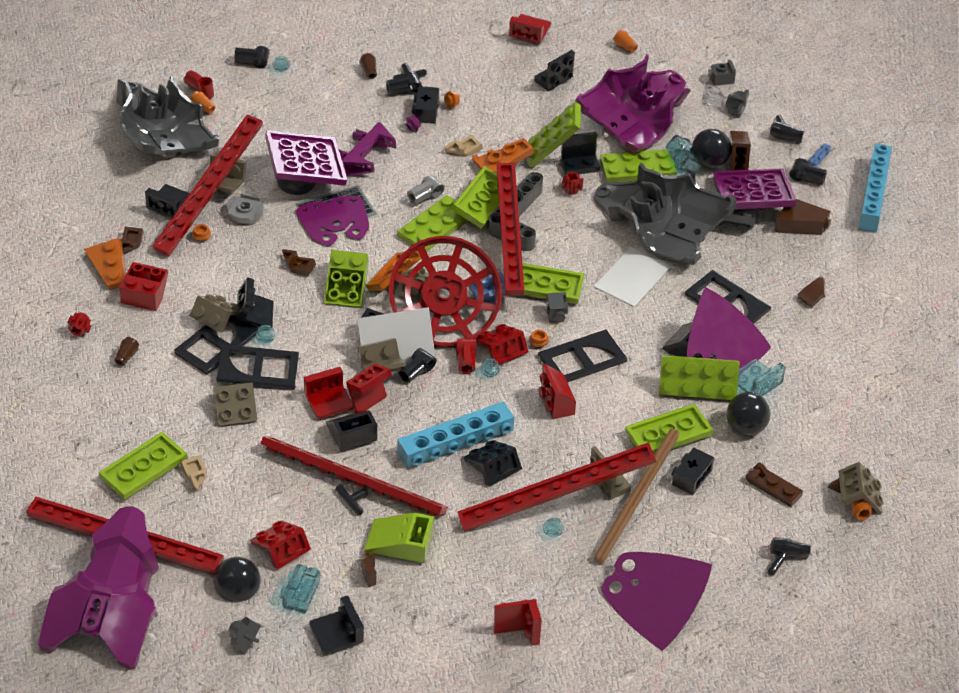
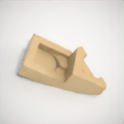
(465, 147)
(194, 471)

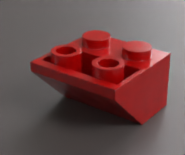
(143, 286)
(556, 393)

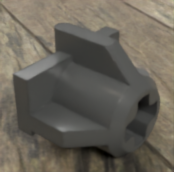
(737, 102)
(243, 633)

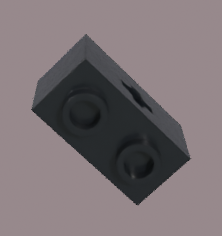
(426, 104)
(692, 470)

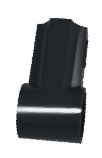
(257, 56)
(408, 83)
(802, 170)
(419, 362)

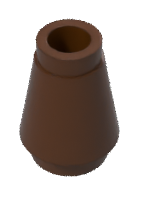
(368, 64)
(126, 350)

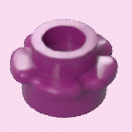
(412, 123)

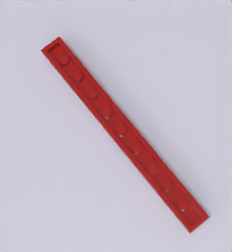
(207, 185)
(510, 230)
(361, 479)
(556, 486)
(89, 523)

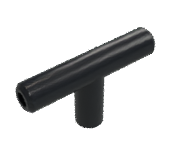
(406, 69)
(351, 499)

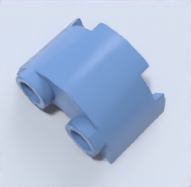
(489, 288)

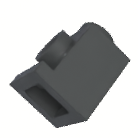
(722, 73)
(556, 306)

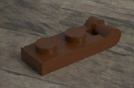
(774, 485)

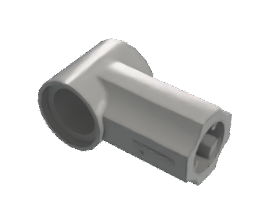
(429, 187)

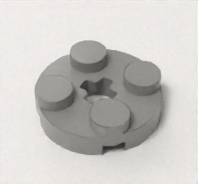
(238, 213)

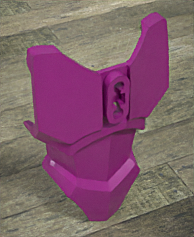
(635, 103)
(115, 578)

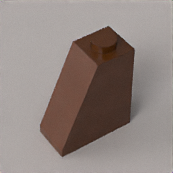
(739, 150)
(803, 219)

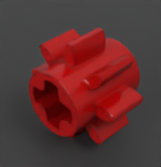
(572, 183)
(79, 324)

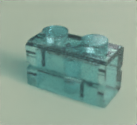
(682, 154)
(300, 588)

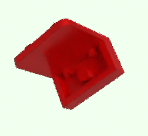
(327, 393)

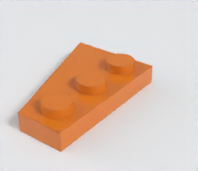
(510, 153)
(108, 261)
(381, 279)

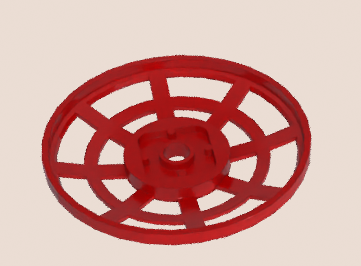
(450, 281)

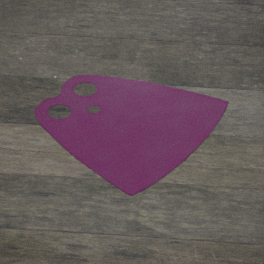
(724, 331)
(664, 596)

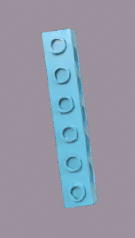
(875, 188)
(455, 434)

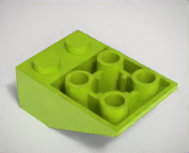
(346, 278)
(401, 536)

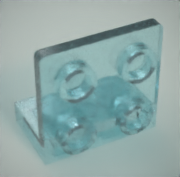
(760, 379)

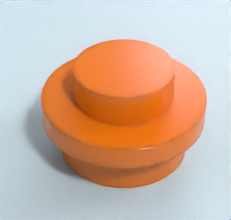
(451, 99)
(201, 232)
(539, 338)

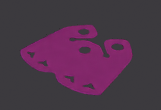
(331, 211)

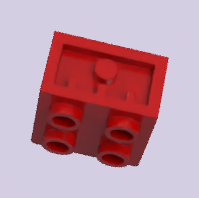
(528, 28)
(504, 343)
(368, 387)
(283, 542)
(518, 616)

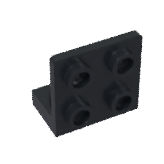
(557, 71)
(579, 154)
(166, 200)
(252, 307)
(495, 460)
(339, 628)

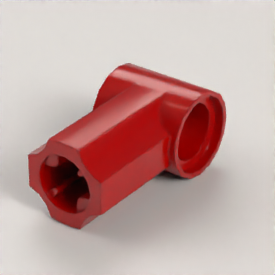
(200, 83)
(466, 355)

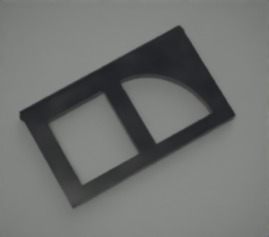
(755, 306)
(244, 333)
(598, 340)
(230, 374)

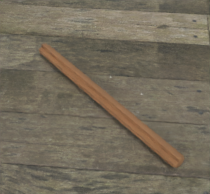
(636, 496)

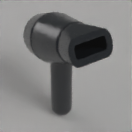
(784, 131)
(786, 548)

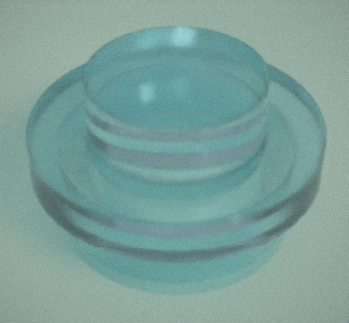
(281, 63)
(265, 334)
(490, 367)
(553, 527)

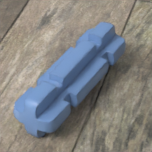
(819, 155)

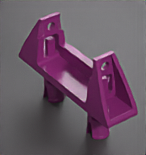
(355, 159)

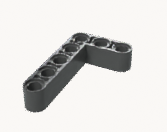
(527, 193)

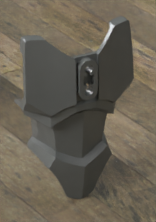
(162, 119)
(667, 211)

